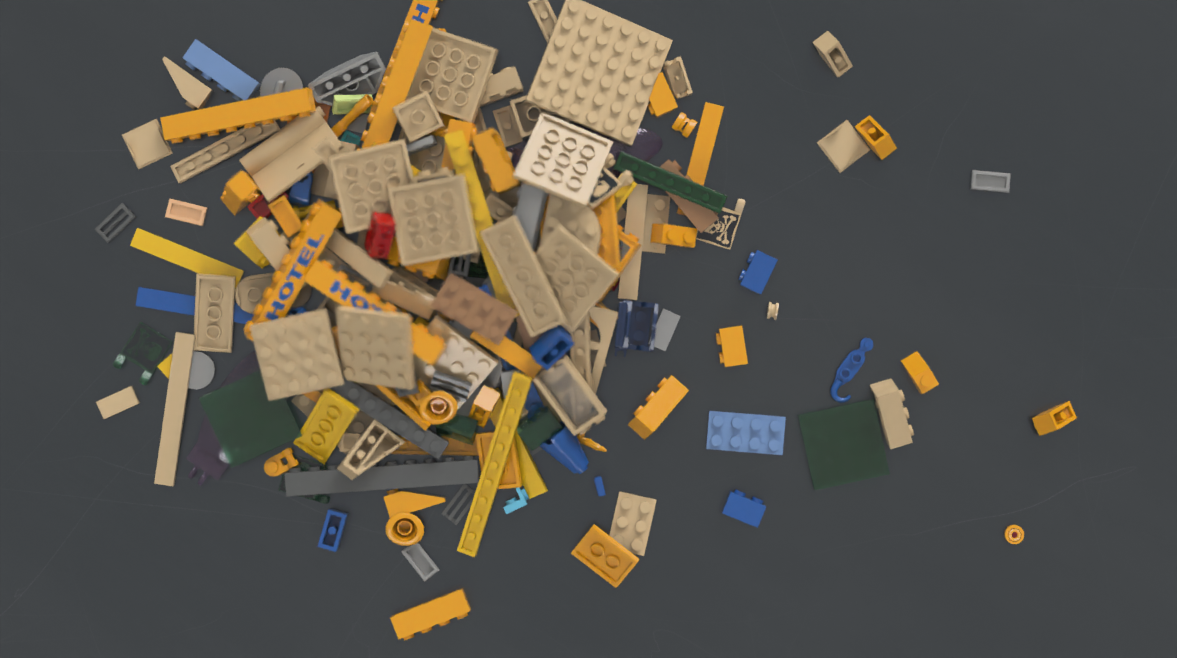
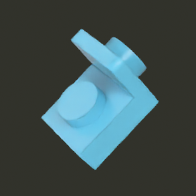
(514, 504)

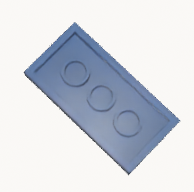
(745, 432)

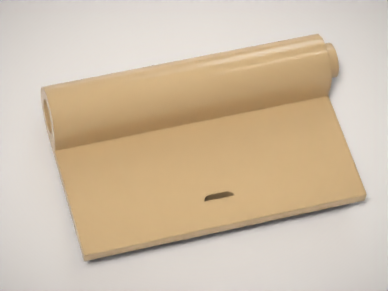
(288, 154)

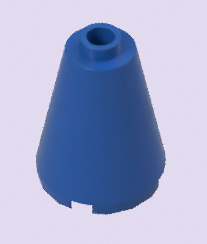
(566, 450)

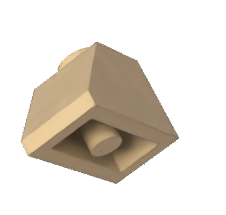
(832, 53)

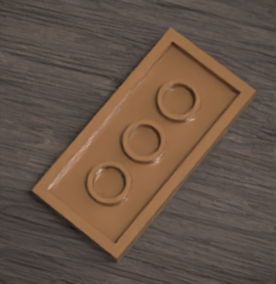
(474, 308)

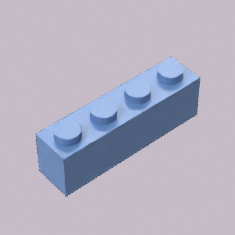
(220, 70)

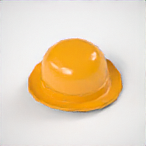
(438, 407)
(404, 529)

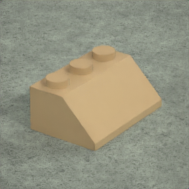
(322, 178)

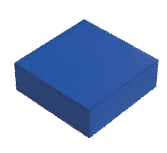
(599, 486)

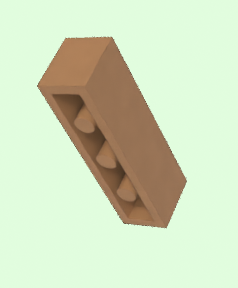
(697, 214)

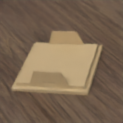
(147, 144)
(843, 146)

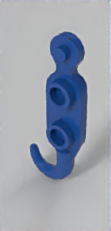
(849, 368)

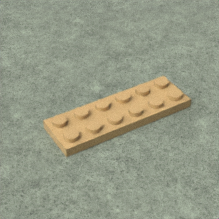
(523, 276)

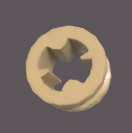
(772, 310)

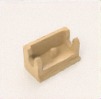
(677, 78)

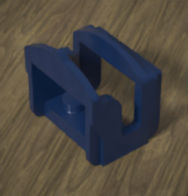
(638, 327)

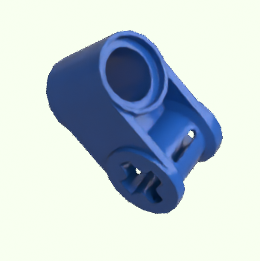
(301, 191)

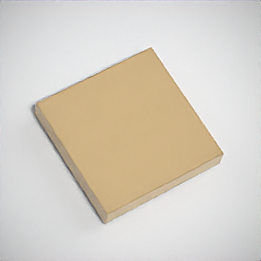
(417, 116)

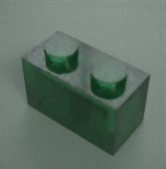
(539, 427)
(459, 428)

